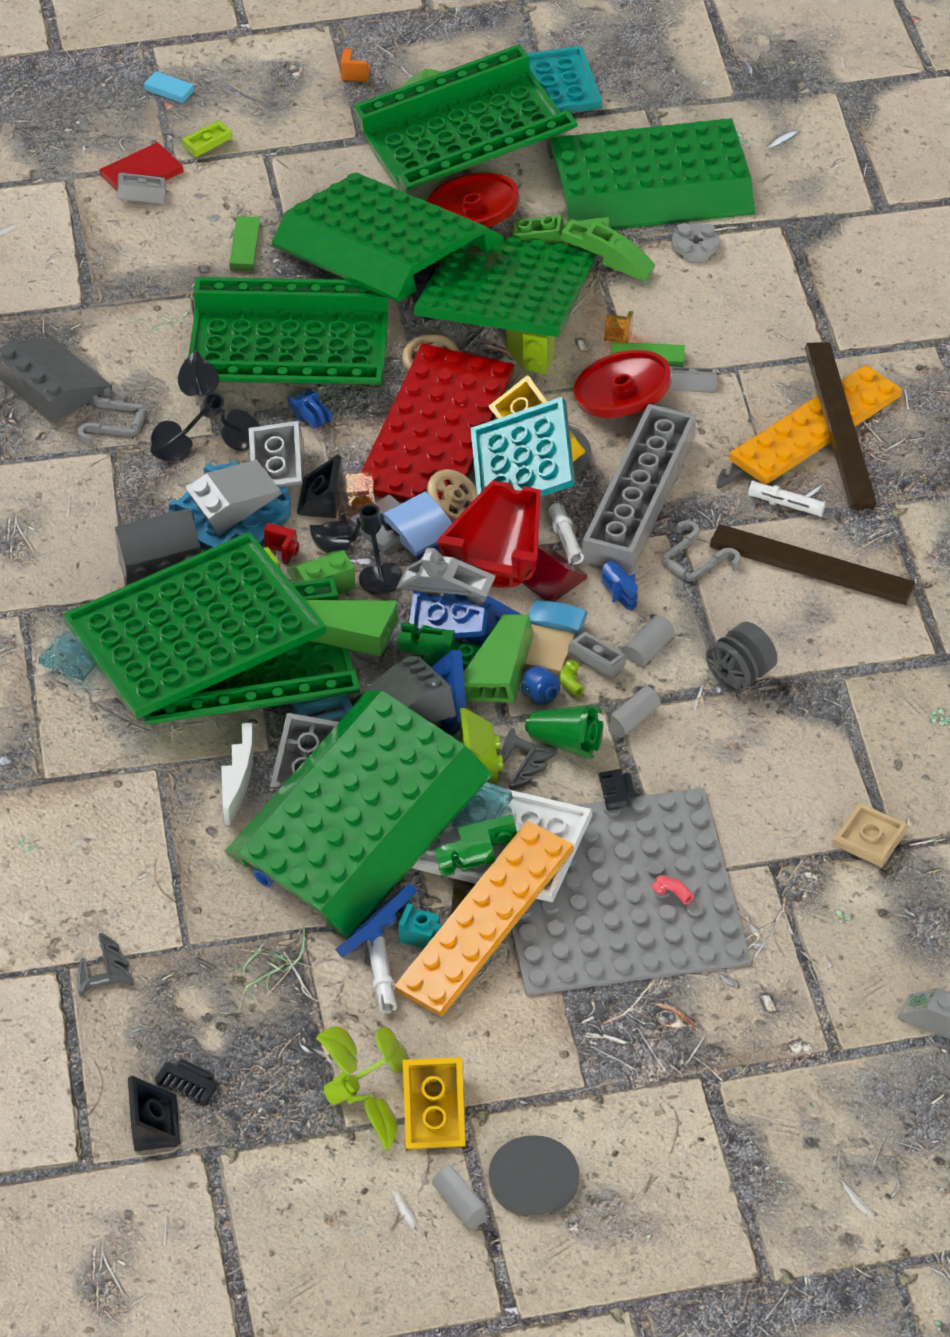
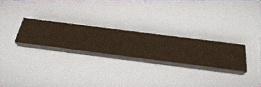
(840, 425)
(813, 564)

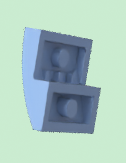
(418, 522)

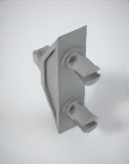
(443, 574)

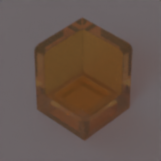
(618, 328)
(360, 489)

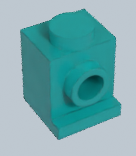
(418, 926)

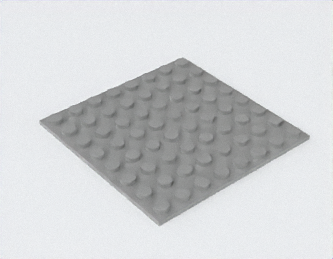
(612, 922)

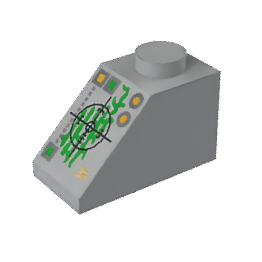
(928, 1011)

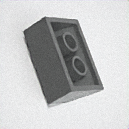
(156, 544)

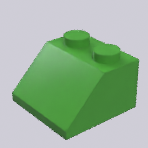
(333, 564)

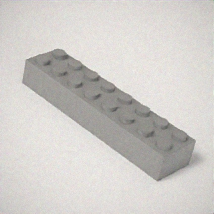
(639, 488)

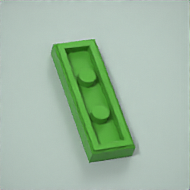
(245, 243)
(672, 353)

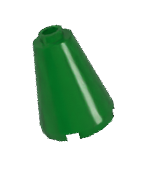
(568, 729)

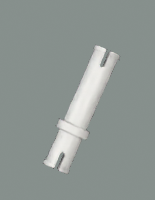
(786, 498)
(563, 527)
(383, 982)

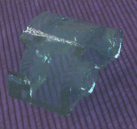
(69, 655)

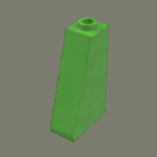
(356, 623)
(500, 662)

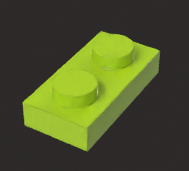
(207, 138)

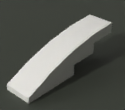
(237, 776)

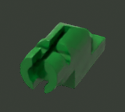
(433, 643)
(475, 845)

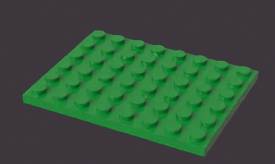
(508, 286)
(193, 624)

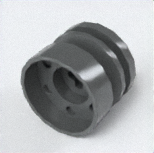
(741, 657)

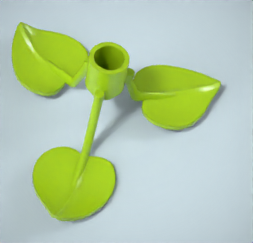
(345, 1086)

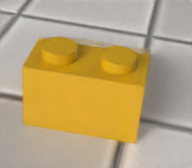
(434, 1103)

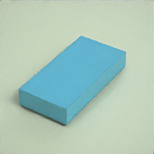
(169, 87)

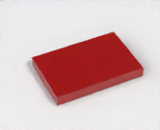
(149, 161)

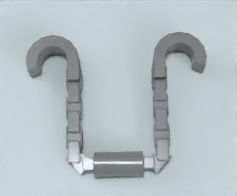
(106, 403)
(726, 553)

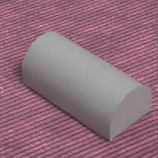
(649, 640)
(597, 654)
(633, 711)
(460, 1197)

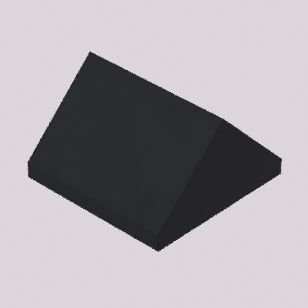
(322, 490)
(152, 1116)

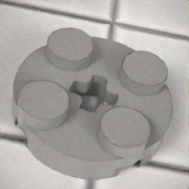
(687, 234)

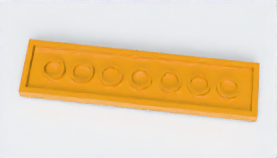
(805, 429)
(484, 918)

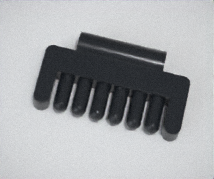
(617, 789)
(190, 1075)

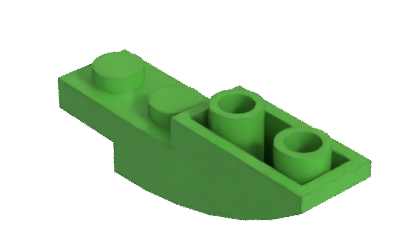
(549, 228)
(615, 249)

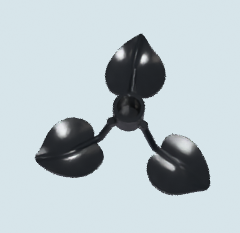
(200, 378)
(337, 537)

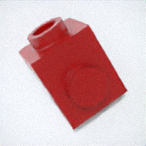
(282, 540)

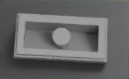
(141, 188)
(693, 379)

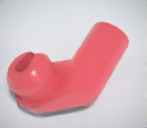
(674, 885)

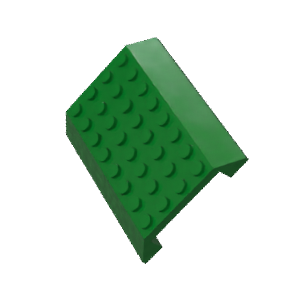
(460, 119)
(654, 174)
(375, 234)
(290, 330)
(292, 677)
(361, 810)

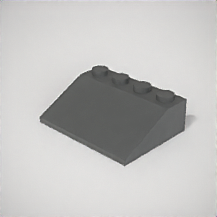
(49, 376)
(417, 688)

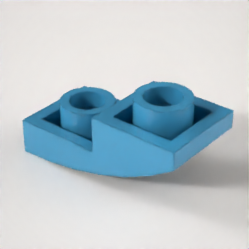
(558, 616)

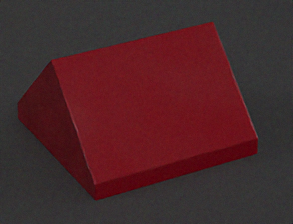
(553, 575)

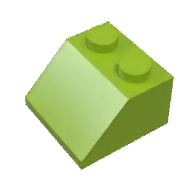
(531, 350)
(479, 738)

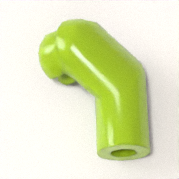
(568, 678)

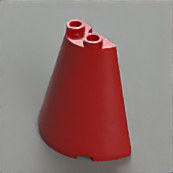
(497, 533)

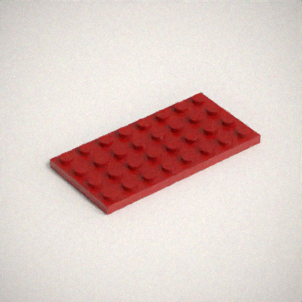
(433, 420)

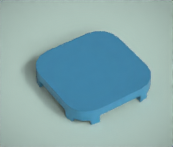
(274, 512)

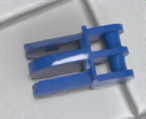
(310, 408)
(620, 585)

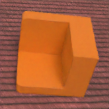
(352, 69)

